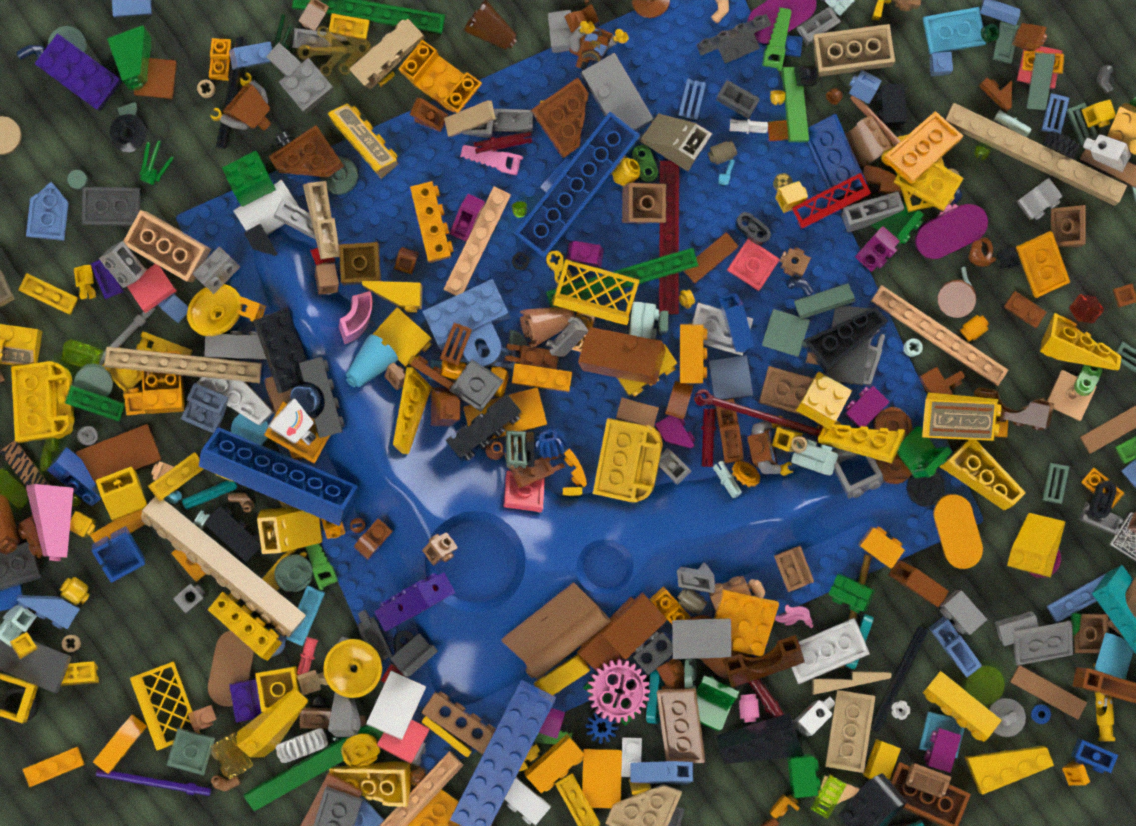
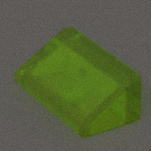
(80, 353)

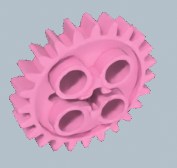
(601, 686)

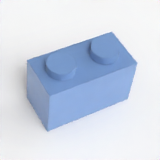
(250, 55)

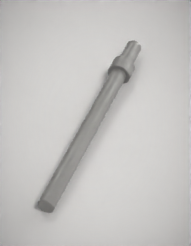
(139, 320)

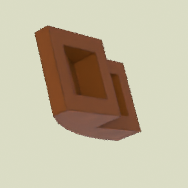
(679, 400)

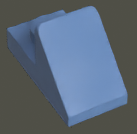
(174, 307)

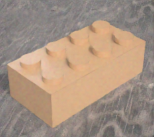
(166, 246)

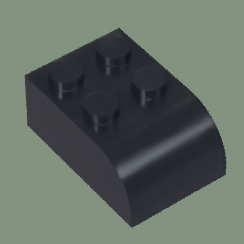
(873, 804)

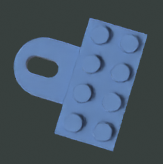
(477, 309)

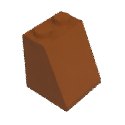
(8, 532)

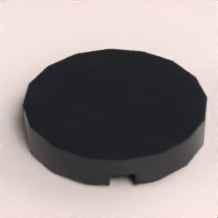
(925, 490)

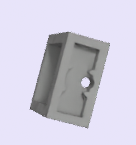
(859, 488)

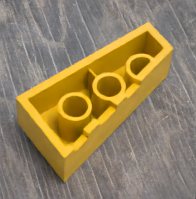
(983, 474)
(1005, 767)

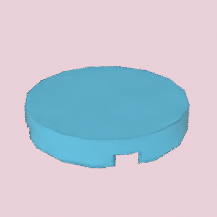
(249, 430)

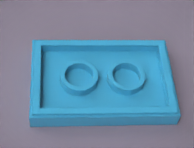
(953, 30)
(1114, 656)

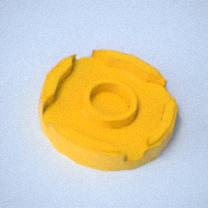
(360, 750)

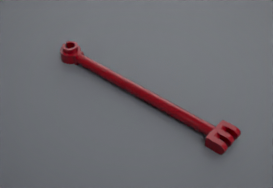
(755, 413)

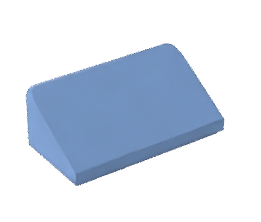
(1000, 11)

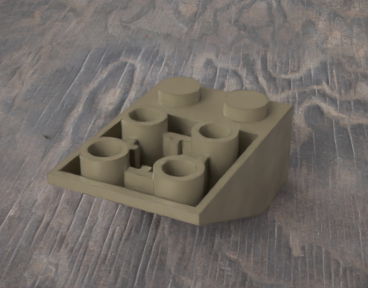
(676, 139)

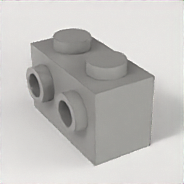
(122, 264)
(216, 270)

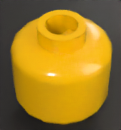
(626, 172)
(74, 591)

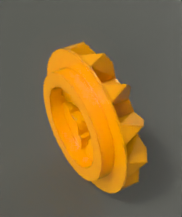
(741, 468)

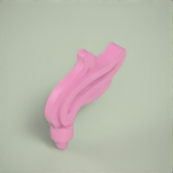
(794, 614)

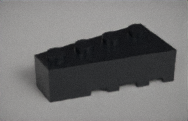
(484, 427)
(761, 741)

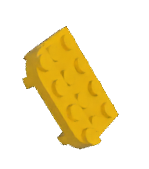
(39, 401)
(628, 461)

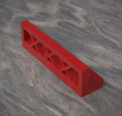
(834, 207)

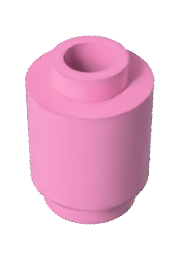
(749, 708)

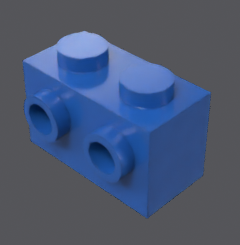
(1098, 757)

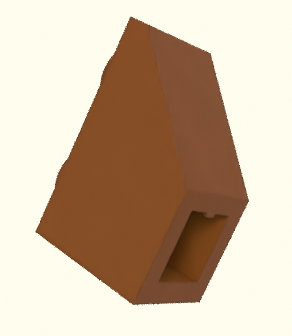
(1029, 36)

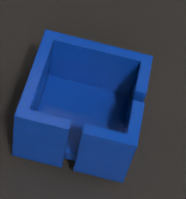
(120, 554)

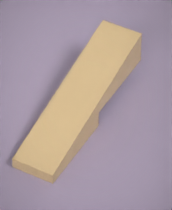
(322, 222)
(822, 685)

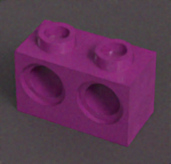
(877, 248)

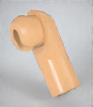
(723, 9)
(757, 588)

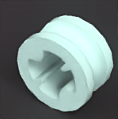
(913, 353)
(201, 519)

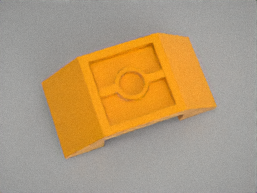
(439, 78)

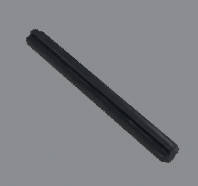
(232, 89)
(898, 679)

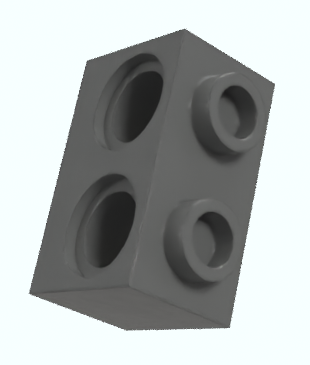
(737, 99)
(657, 656)

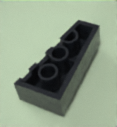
(839, 342)

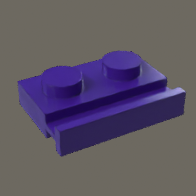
(245, 700)

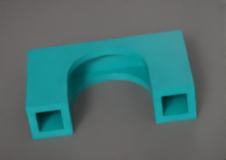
(1111, 597)

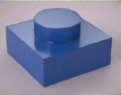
(793, 46)

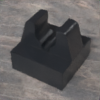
(806, 75)

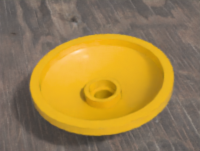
(206, 308)
(338, 671)

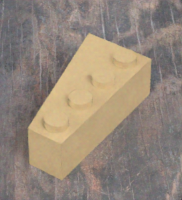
(387, 53)

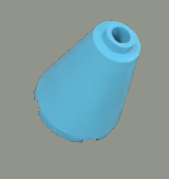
(370, 361)

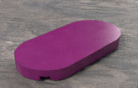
(800, 12)
(951, 231)

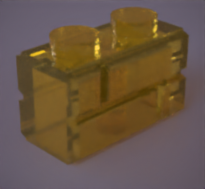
(230, 756)

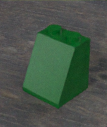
(132, 56)

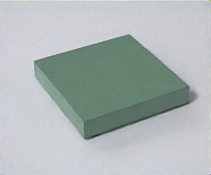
(785, 333)
(190, 751)

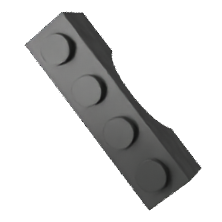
(327, 421)

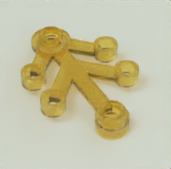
(337, 49)

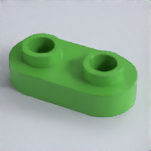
(645, 163)
(1088, 376)

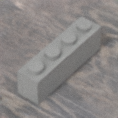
(234, 346)

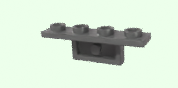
(735, 41)

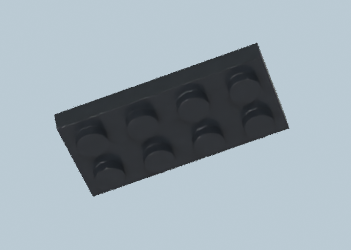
(281, 348)

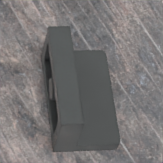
(413, 655)

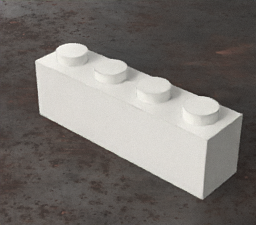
(526, 801)

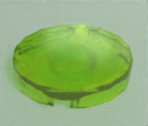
(985, 684)

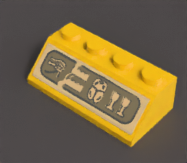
(363, 139)
(20, 345)

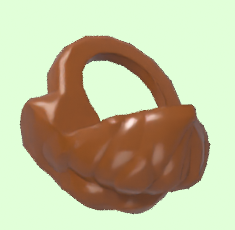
(976, 255)

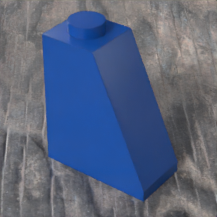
(736, 322)

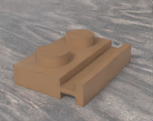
(793, 568)

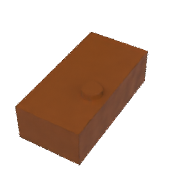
(622, 355)
(942, 811)

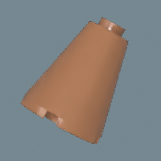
(544, 323)

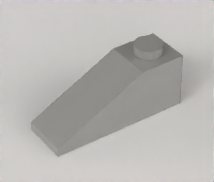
(871, 211)
(344, 717)

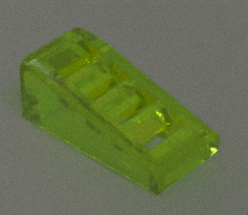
(831, 806)

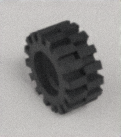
(1061, 144)

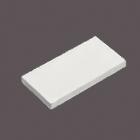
(830, 650)

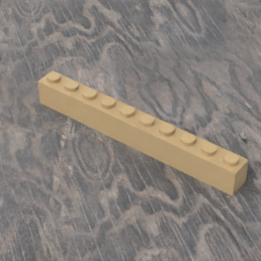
(1035, 154)
(222, 566)

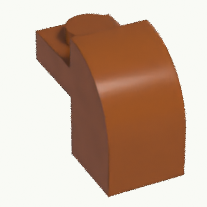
(935, 383)
(373, 538)

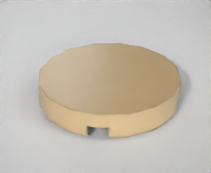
(9, 135)

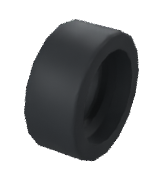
(18, 690)

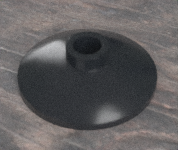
(135, 133)

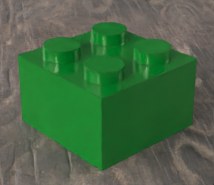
(248, 178)
(803, 776)

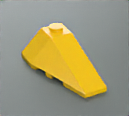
(1069, 344)
(271, 726)
(379, 781)

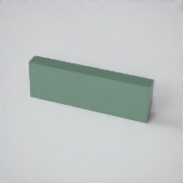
(1040, 81)
(824, 301)
(663, 323)

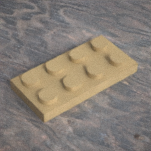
(850, 731)

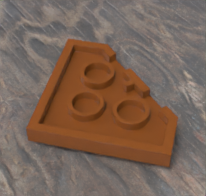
(563, 116)
(307, 155)

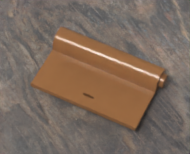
(556, 630)

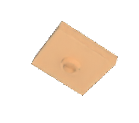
(1066, 398)

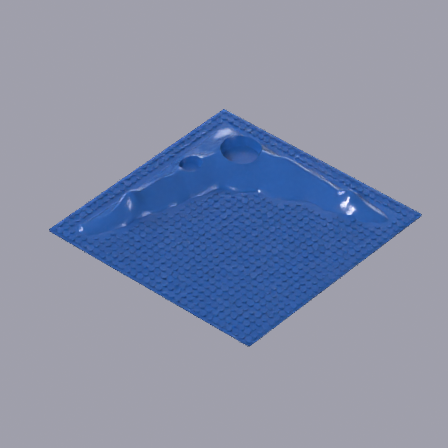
(609, 547)

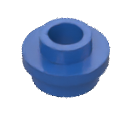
(1034, 714)

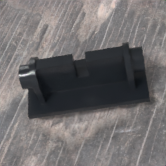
(1008, 258)

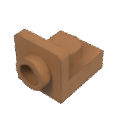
(395, 375)

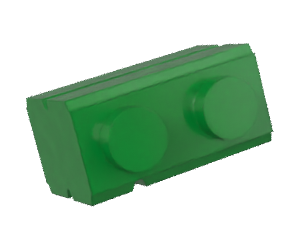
(851, 593)

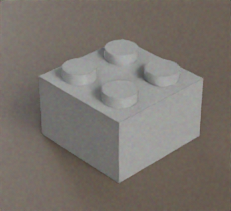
(307, 86)
(962, 612)

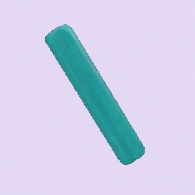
(209, 494)

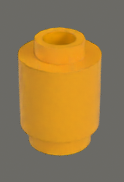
(974, 328)

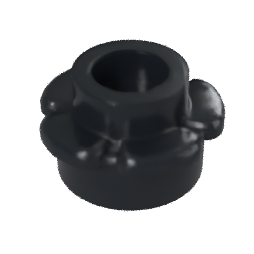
(283, 139)

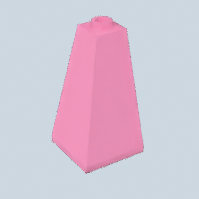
(52, 517)

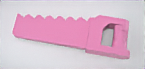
(495, 159)

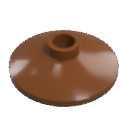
(650, 8)

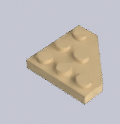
(645, 809)

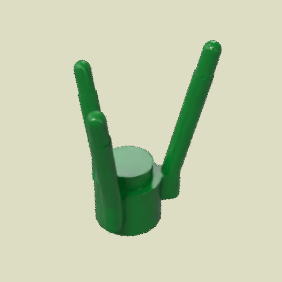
(149, 174)

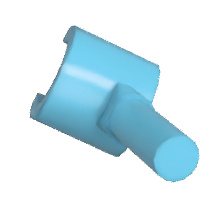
(724, 178)

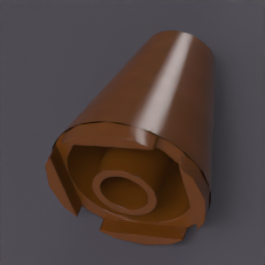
(490, 27)

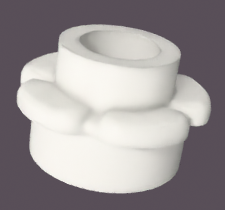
(905, 710)

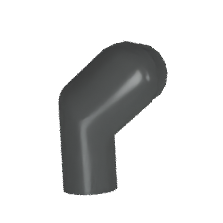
(1103, 78)

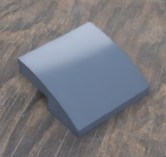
(731, 378)
(205, 408)

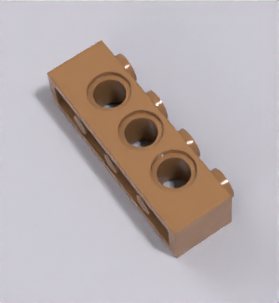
(432, 710)

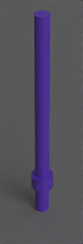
(189, 788)

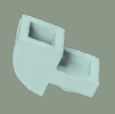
(15, 622)

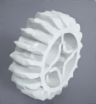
(301, 745)

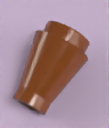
(495, 455)

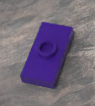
(106, 280)

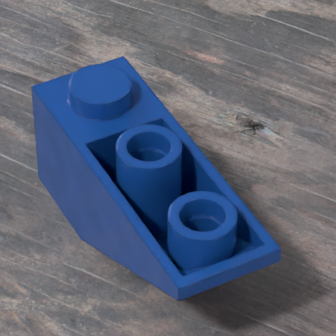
(74, 474)

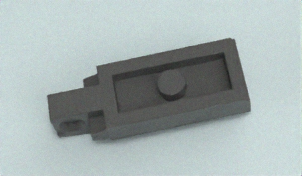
(373, 635)

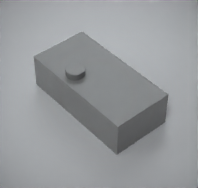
(616, 92)

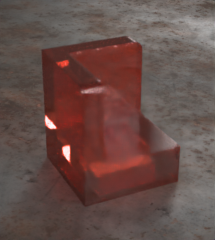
(1086, 308)

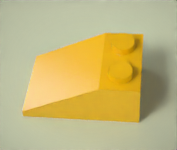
(402, 294)
(1037, 545)

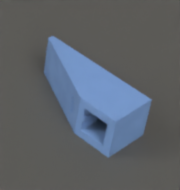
(52, 607)
(662, 772)

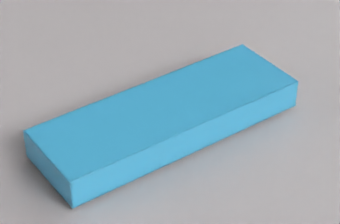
(309, 606)

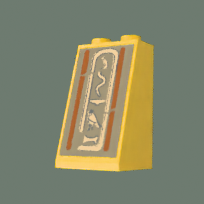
(960, 417)

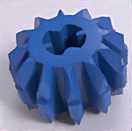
(550, 443)
(595, 728)

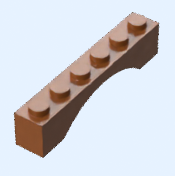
(1105, 684)

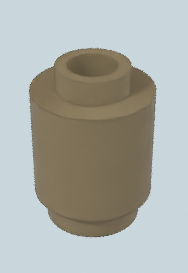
(722, 152)
(691, 600)

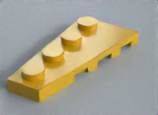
(411, 408)
(864, 441)

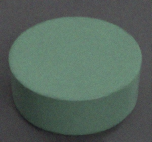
(77, 179)

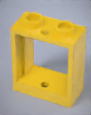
(26, 702)

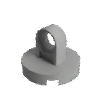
(1011, 714)

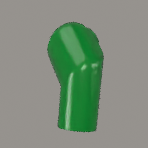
(1076, 622)

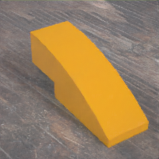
(120, 744)

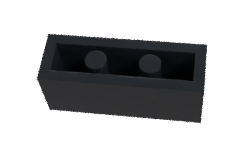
(234, 533)

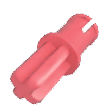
(307, 655)

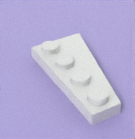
(241, 398)

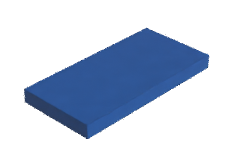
(833, 154)

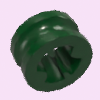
(990, 33)

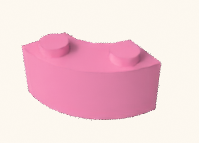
(357, 319)

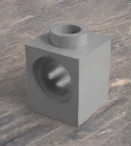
(182, 601)

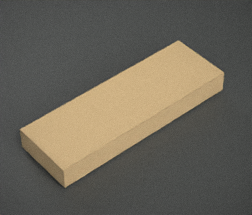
(470, 118)

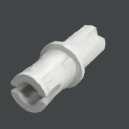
(748, 126)

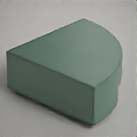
(128, 109)
(516, 338)

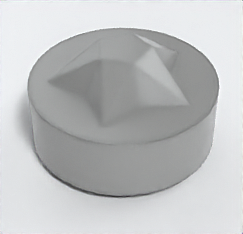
(87, 435)

